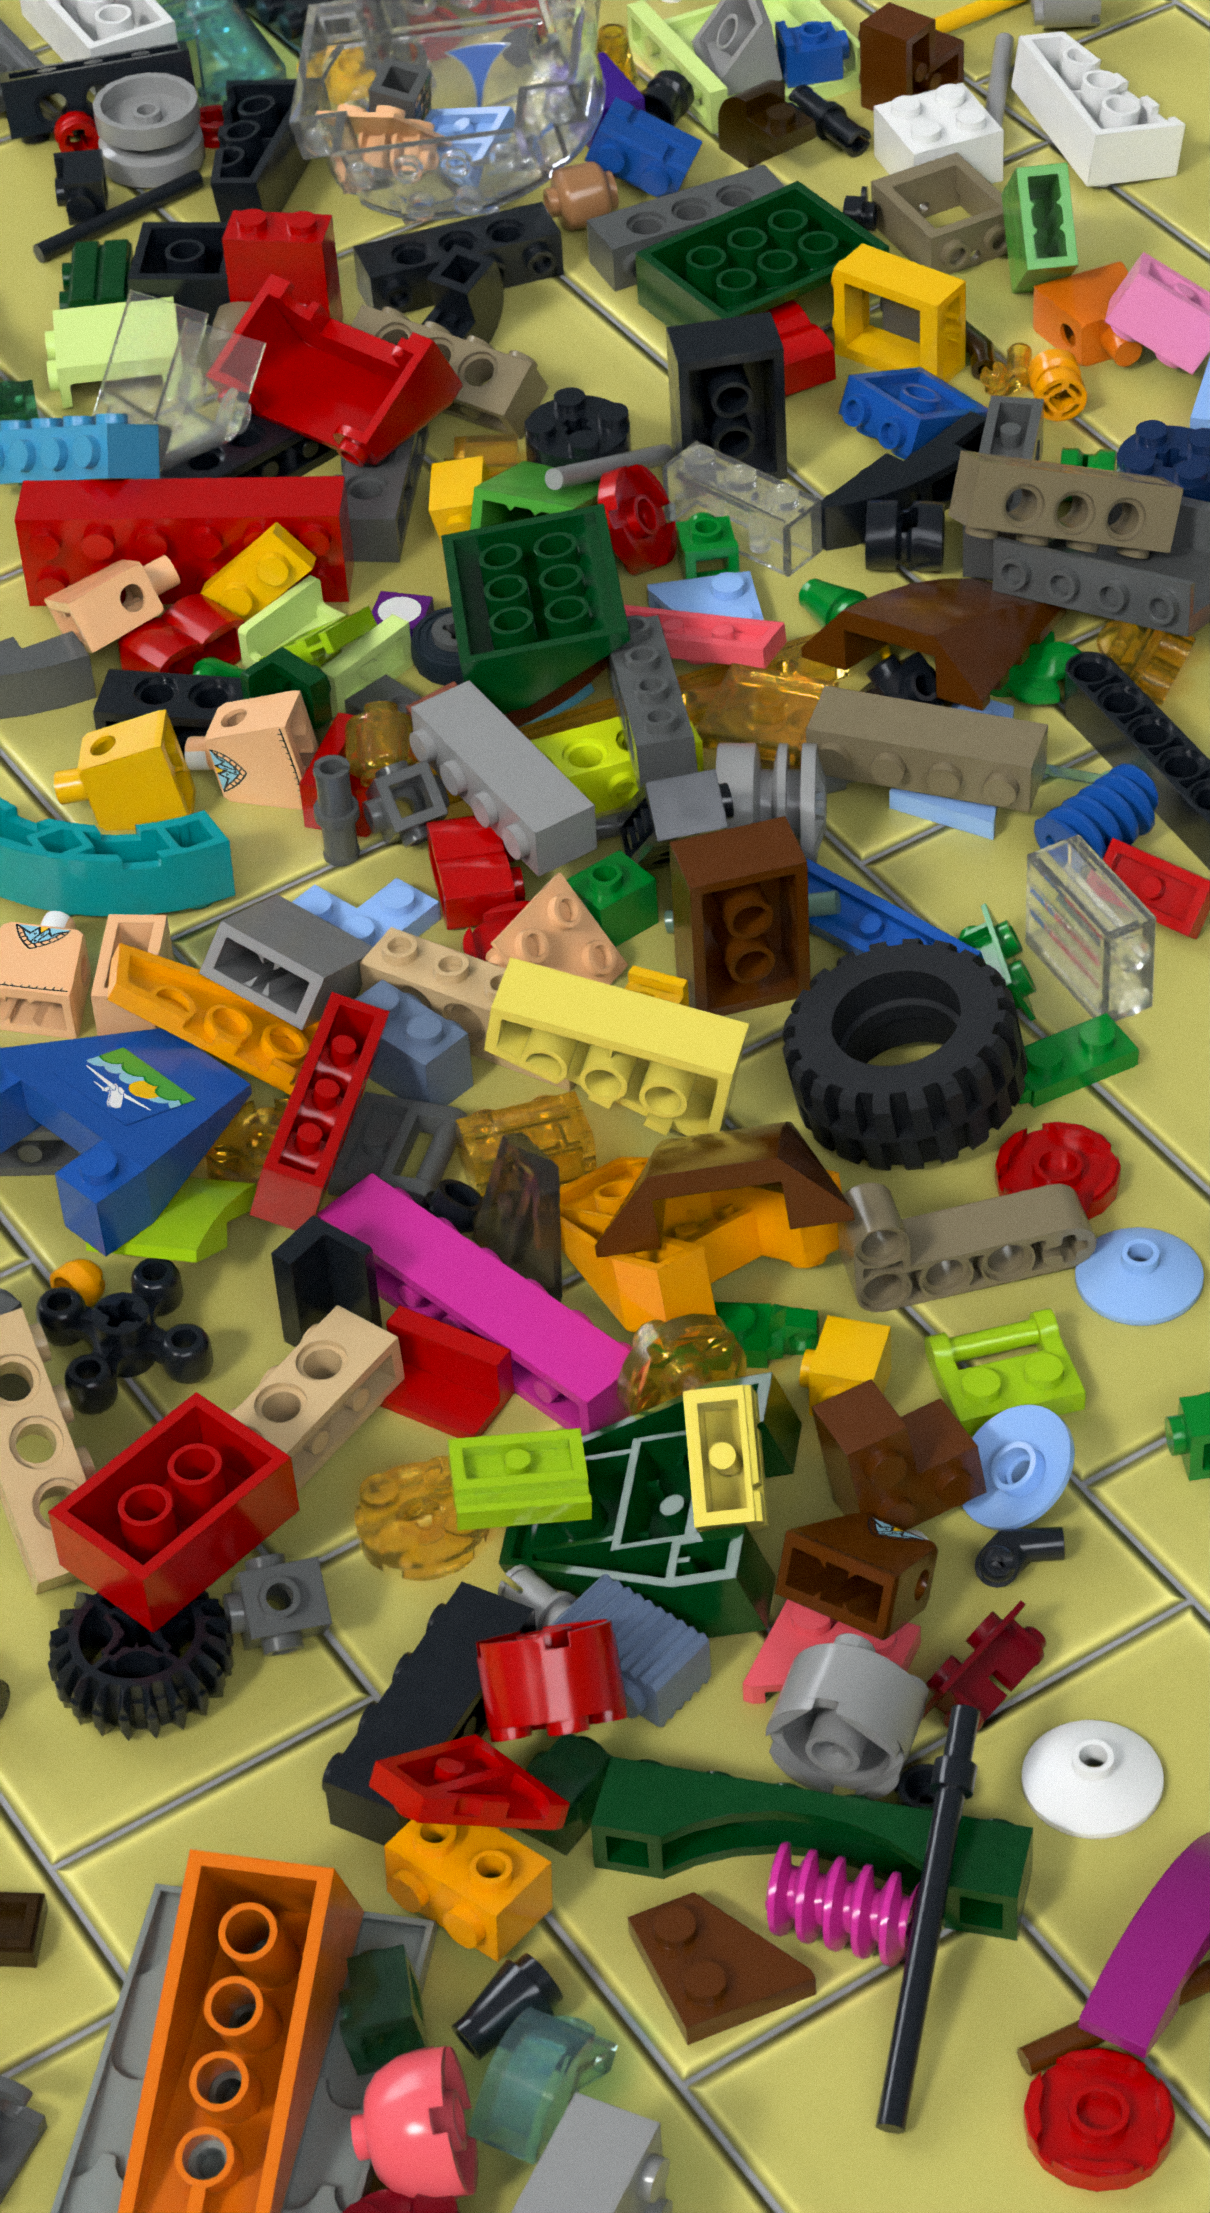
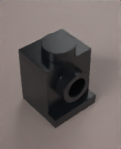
(81, 184)

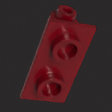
(1000, 1650)

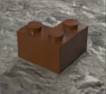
(905, 56)
(896, 1464)

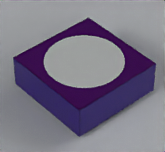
(406, 606)

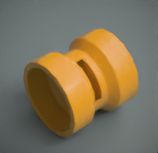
(1058, 380)

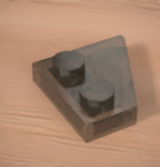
(523, 1212)

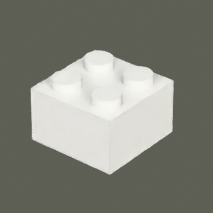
(936, 125)

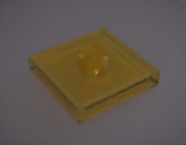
(762, 709)

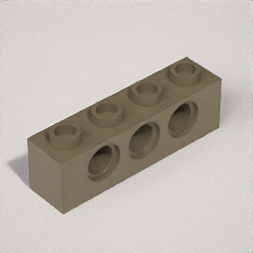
(499, 404)
(988, 480)

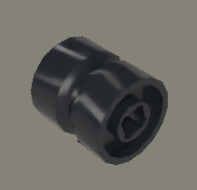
(905, 535)

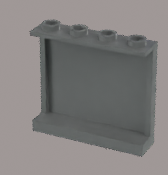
(1158, 592)

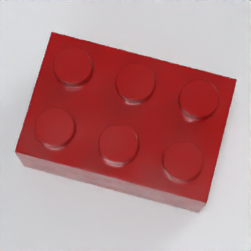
(174, 1511)

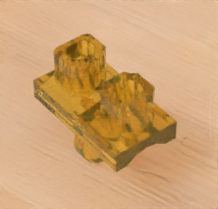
(1150, 658)

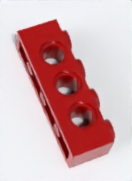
(319, 1112)

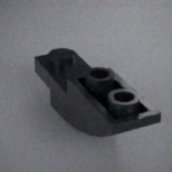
(922, 476)

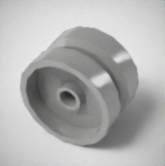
(149, 129)

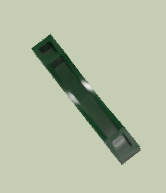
(675, 1818)

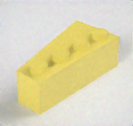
(619, 1046)

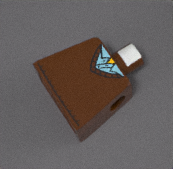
(858, 1572)

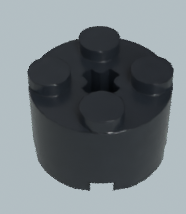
(576, 429)

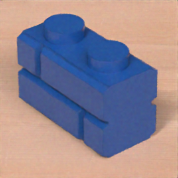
(643, 149)

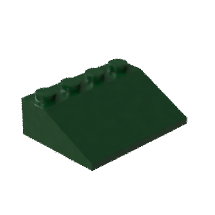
(748, 258)
(534, 603)

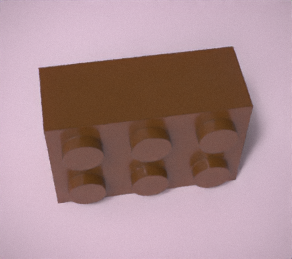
(741, 916)

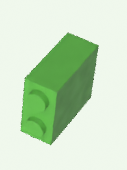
(1039, 226)
(524, 494)

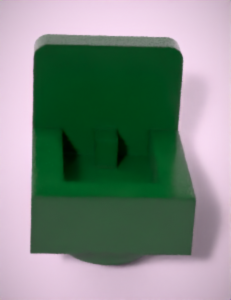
(287, 672)

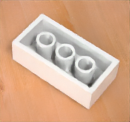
(99, 26)

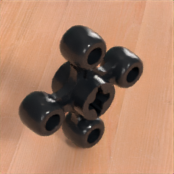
(124, 1335)

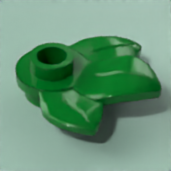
(1037, 677)

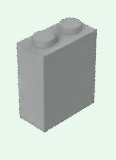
(285, 960)

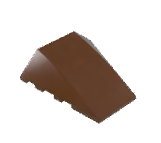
(957, 620)
(722, 1163)

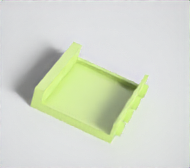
(669, 46)

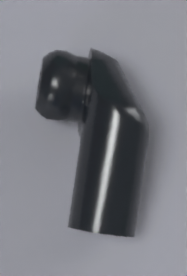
(1014, 1550)

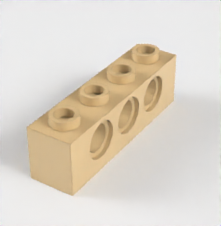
(445, 982)
(324, 1390)
(25, 1483)

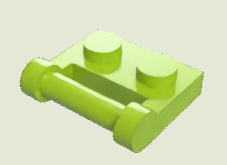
(985, 1390)

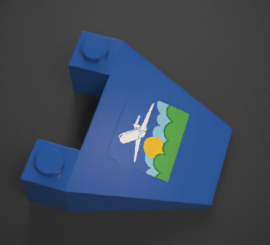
(135, 1110)

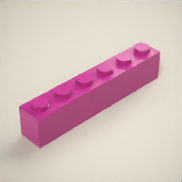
(431, 1268)

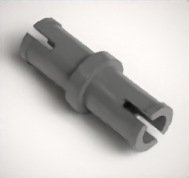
(336, 810)

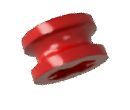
(74, 121)
(210, 121)

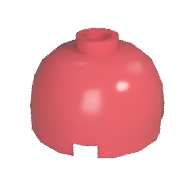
(418, 2125)

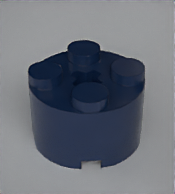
(1170, 453)

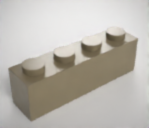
(929, 748)

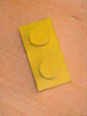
(260, 573)

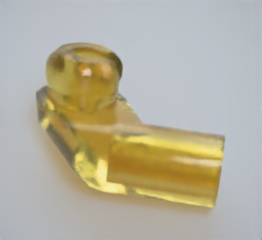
(1009, 379)

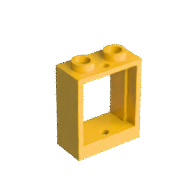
(932, 292)

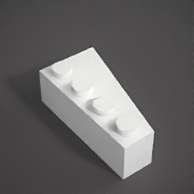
(1092, 114)

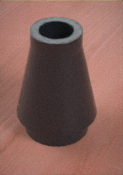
(502, 2000)

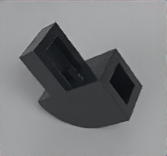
(466, 294)

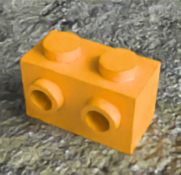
(470, 1883)

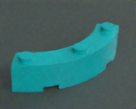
(93, 874)

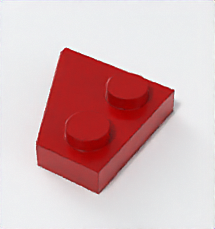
(467, 1786)

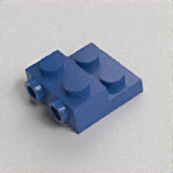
(903, 407)

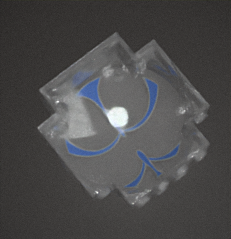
(479, 55)

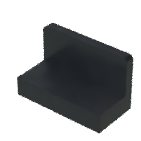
(322, 1270)

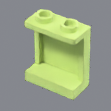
(81, 345)
(362, 662)

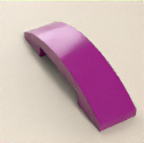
(1154, 1957)

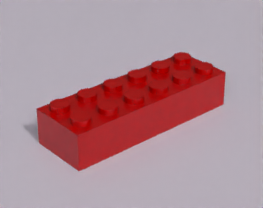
(198, 523)

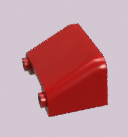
(340, 380)

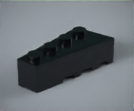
(257, 148)

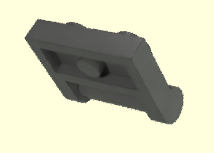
(384, 1138)

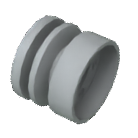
(776, 792)

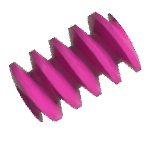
(839, 1906)

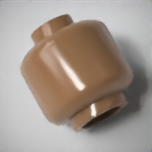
(580, 194)

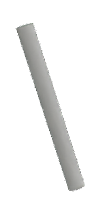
(999, 76)
(592, 469)

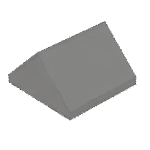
(739, 45)

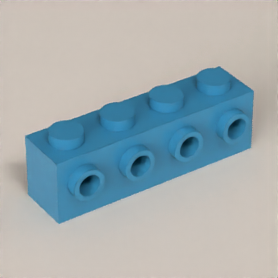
(78, 449)

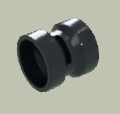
(668, 96)

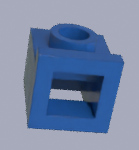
(811, 52)

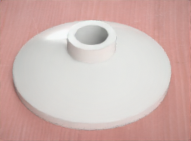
(1088, 1799)

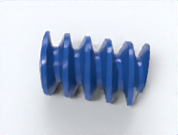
(1112, 807)

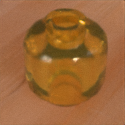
(377, 740)

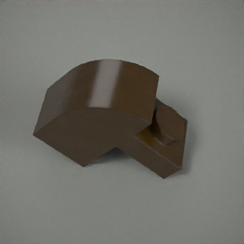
(762, 124)

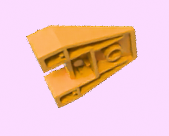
(701, 1242)

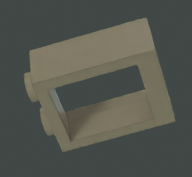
(933, 188)

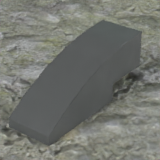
(44, 676)

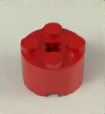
(551, 1680)

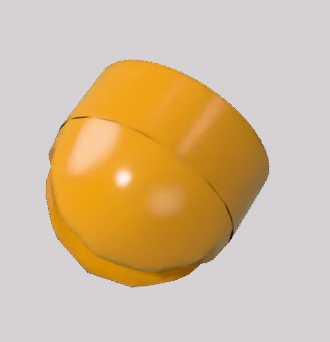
(81, 1276)

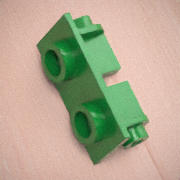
(999, 946)

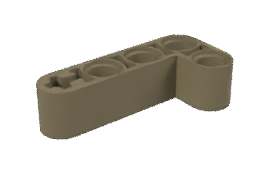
(959, 1247)

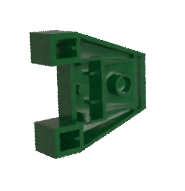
(646, 1521)

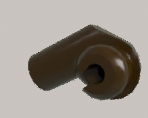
(979, 349)

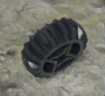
(140, 1672)

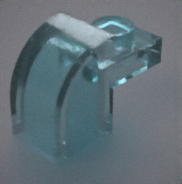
(535, 2079)

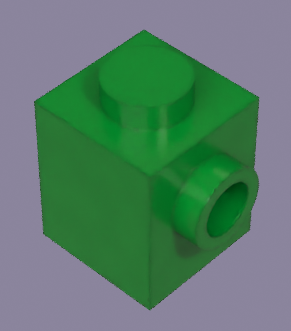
(618, 896)

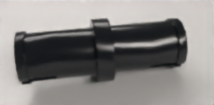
(831, 121)

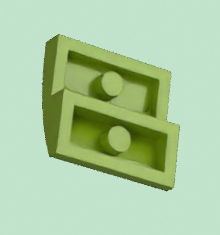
(192, 1222)

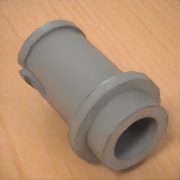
(537, 1594)

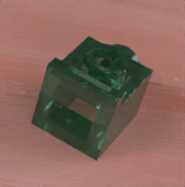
(576, 1772)
(381, 2008)

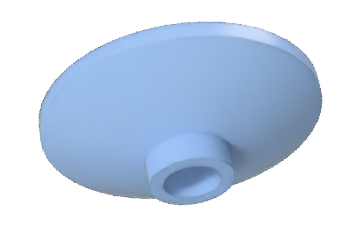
(1140, 1277)
(1024, 1464)

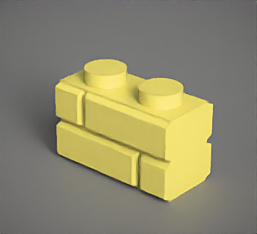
(726, 1458)

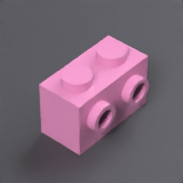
(1162, 314)

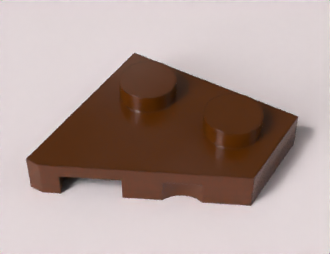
(714, 1967)

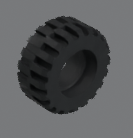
(917, 1107)

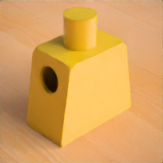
(130, 774)

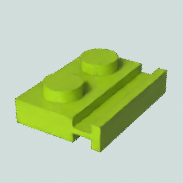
(326, 641)
(519, 1479)

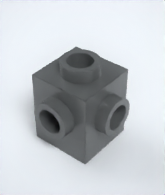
(416, 787)
(298, 1591)

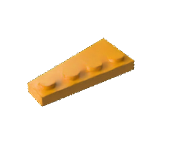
(208, 1016)

